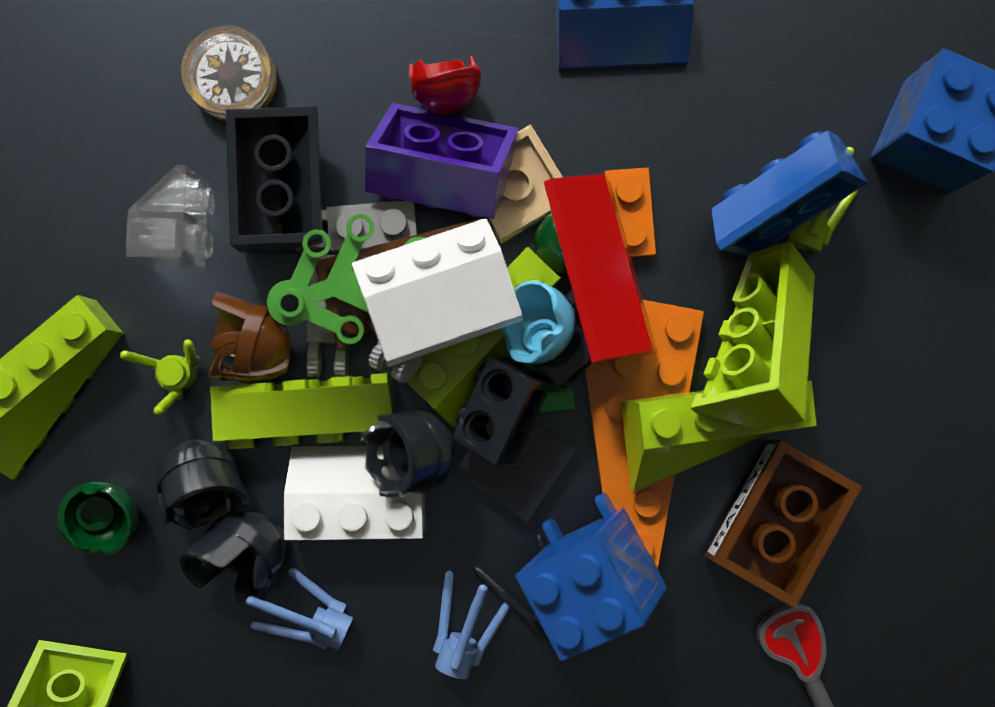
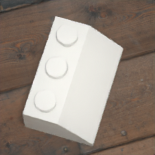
(437, 291)
(336, 498)

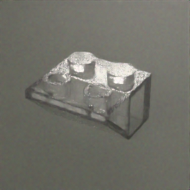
(171, 222)

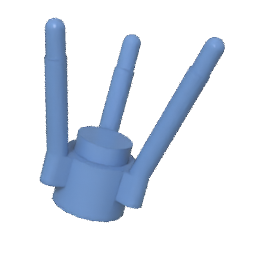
(325, 628)
(458, 652)

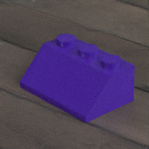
(440, 160)

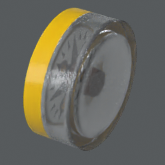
(228, 71)

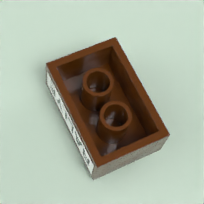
(783, 521)

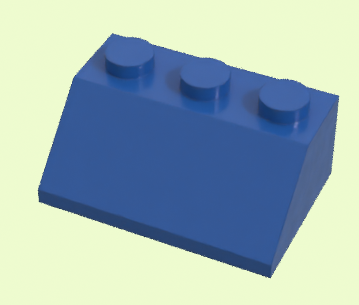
(622, 33)
(786, 195)

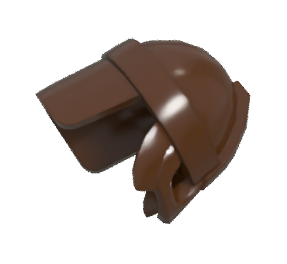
(249, 338)

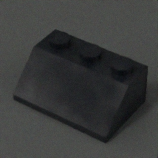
(273, 178)

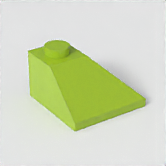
(68, 677)

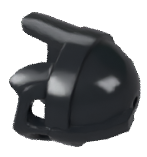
(415, 452)
(198, 477)
(245, 544)

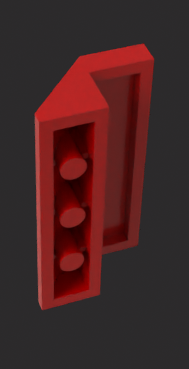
(600, 268)

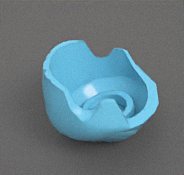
(545, 327)

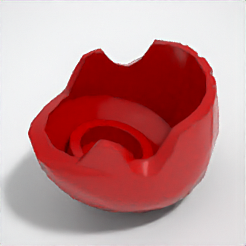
(444, 85)

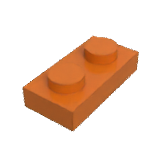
(634, 205)

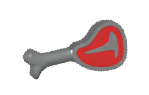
(799, 641)

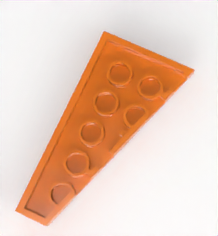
(634, 377)

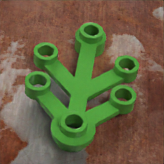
(340, 284)

